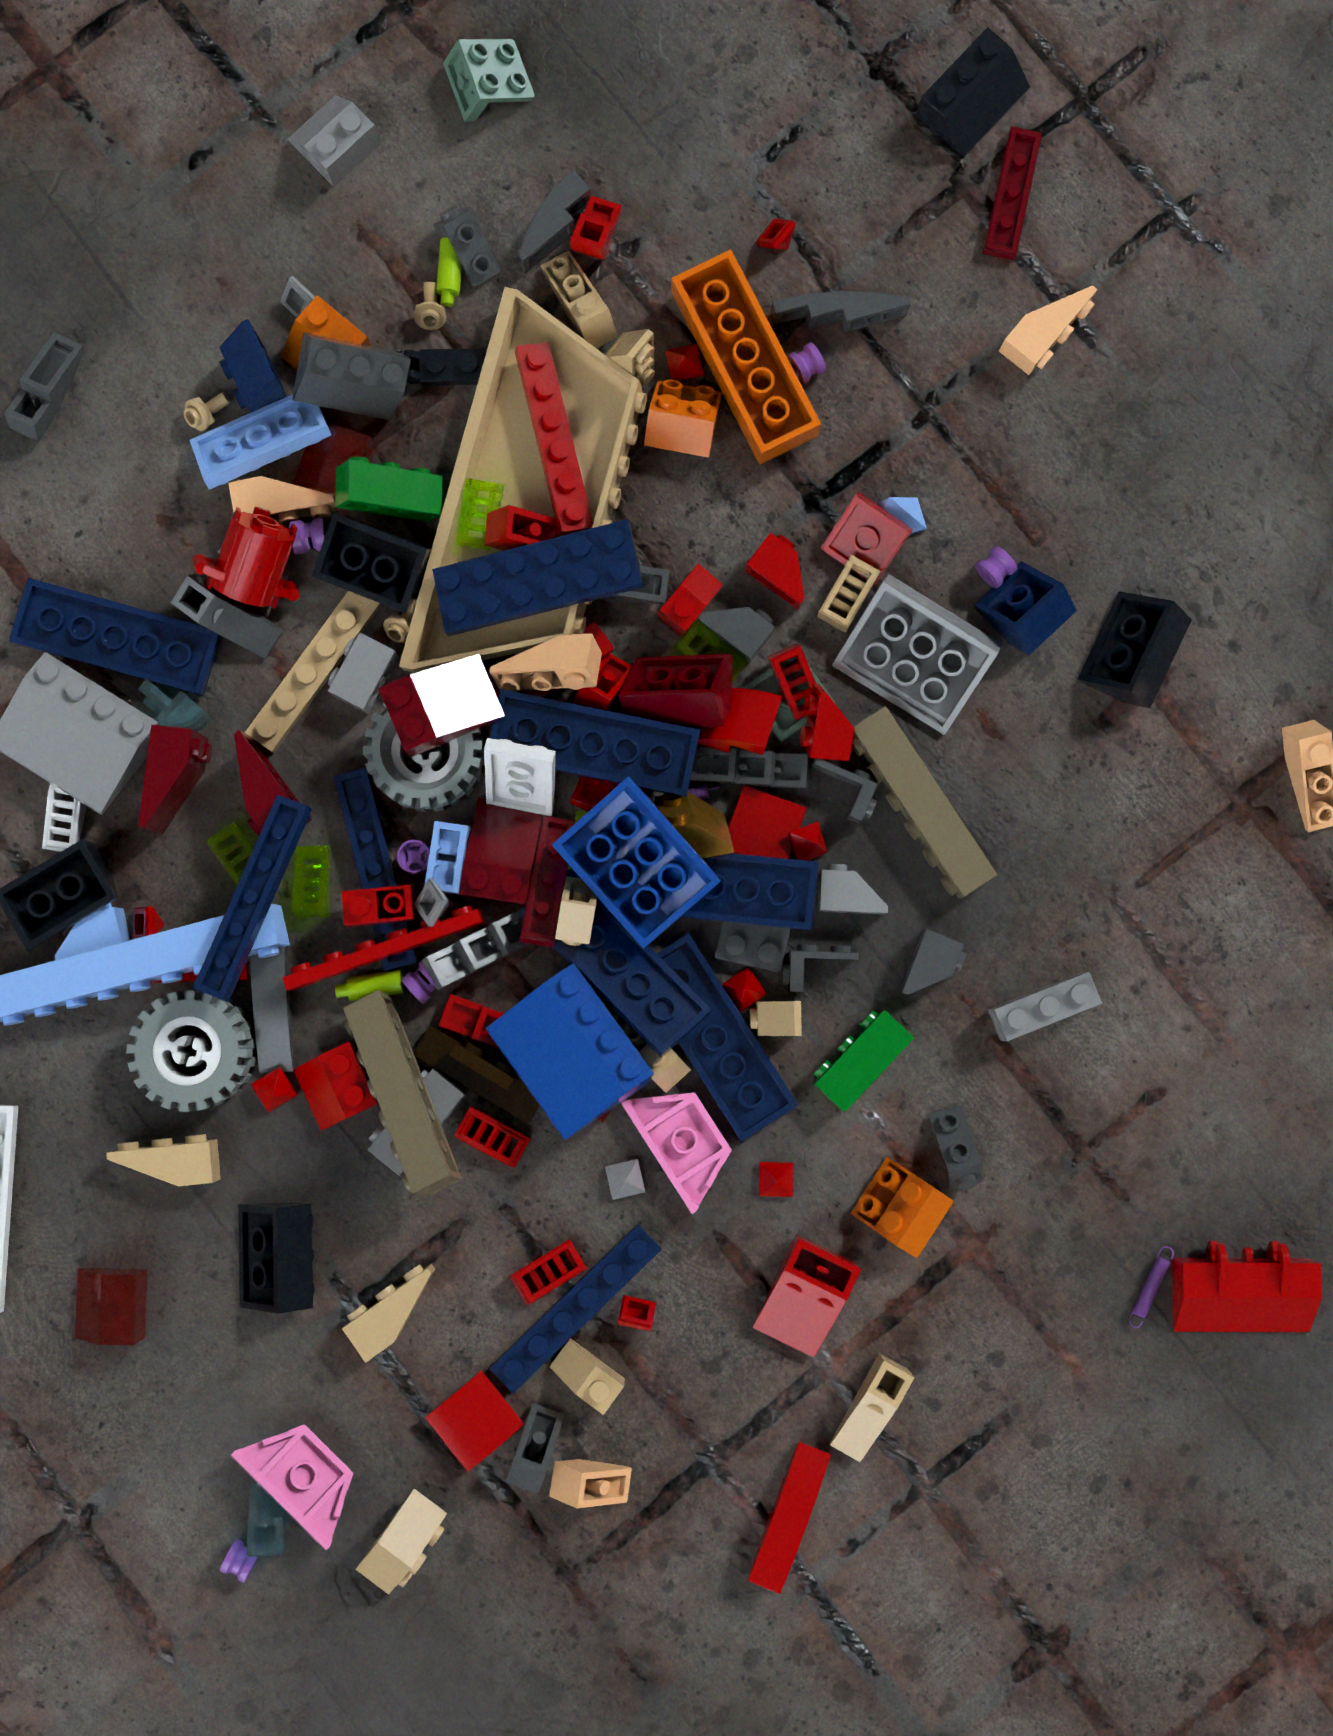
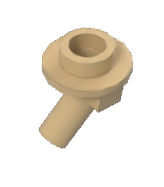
(430, 314)
(200, 415)
(399, 625)

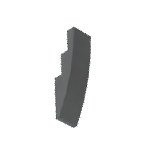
(851, 308)
(751, 769)
(476, 951)
(272, 1013)

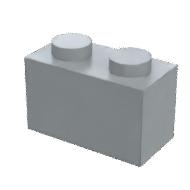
(362, 672)

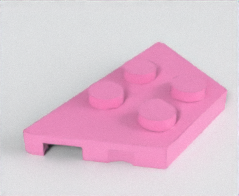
(682, 1141)
(300, 1478)

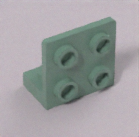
(486, 73)

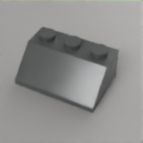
(350, 376)

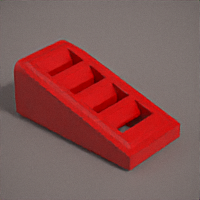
(785, 686)
(474, 1141)
(523, 1289)

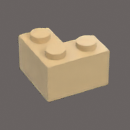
(400, 1546)

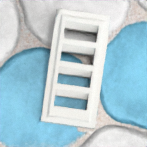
(52, 809)

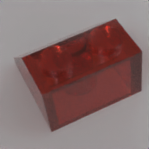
(320, 460)
(111, 1306)

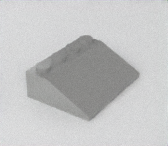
(917, 654)
(74, 733)

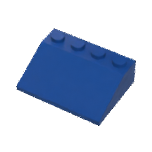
(636, 862)
(570, 1052)

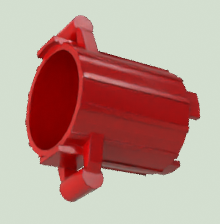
(251, 560)

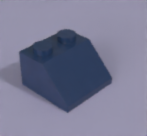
(250, 368)
(1026, 607)

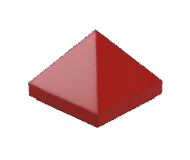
(777, 234)
(684, 363)
(807, 842)
(146, 922)
(744, 989)
(273, 1089)
(776, 1179)
(637, 1313)

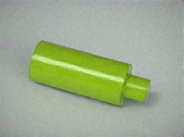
(448, 273)
(363, 985)

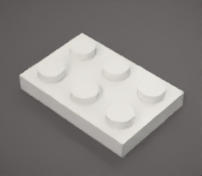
(520, 776)

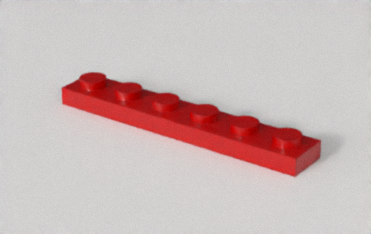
(553, 438)
(369, 952)

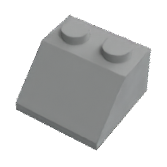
(336, 138)

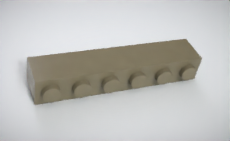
(922, 804)
(401, 1095)

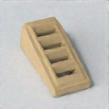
(831, 600)

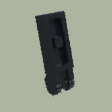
(445, 366)

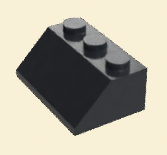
(974, 93)
(371, 562)
(1135, 648)
(58, 893)
(276, 1257)

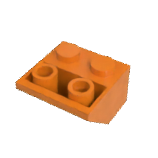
(682, 418)
(902, 1207)

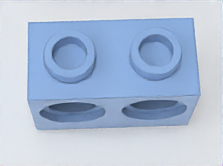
(447, 855)

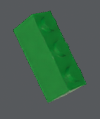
(388, 490)
(861, 1059)

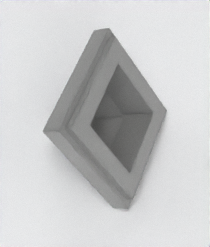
(296, 296)
(431, 902)
(625, 1179)

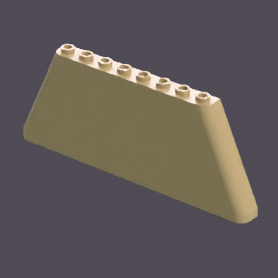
(502, 448)

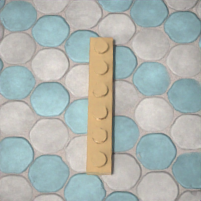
(311, 670)

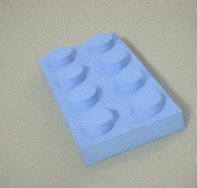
(257, 439)

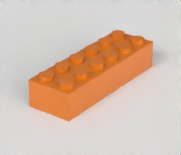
(745, 357)

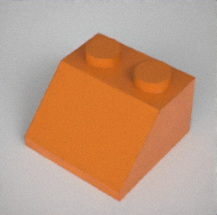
(319, 320)

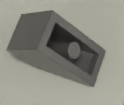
(740, 629)
(932, 961)
(535, 1448)

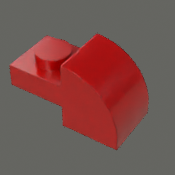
(595, 228)

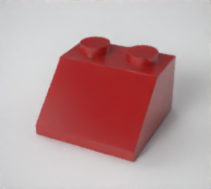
(335, 1085)

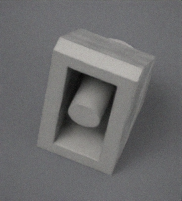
(847, 893)

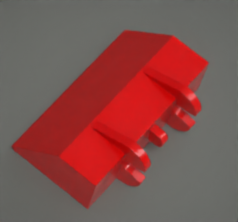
(1245, 1291)

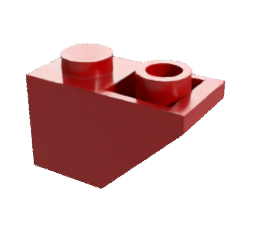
(827, 729)
(377, 906)

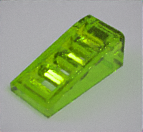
(470, 499)
(707, 636)
(214, 840)
(319, 909)

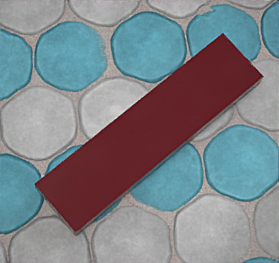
(1012, 193)
(546, 885)

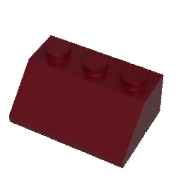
(680, 689)

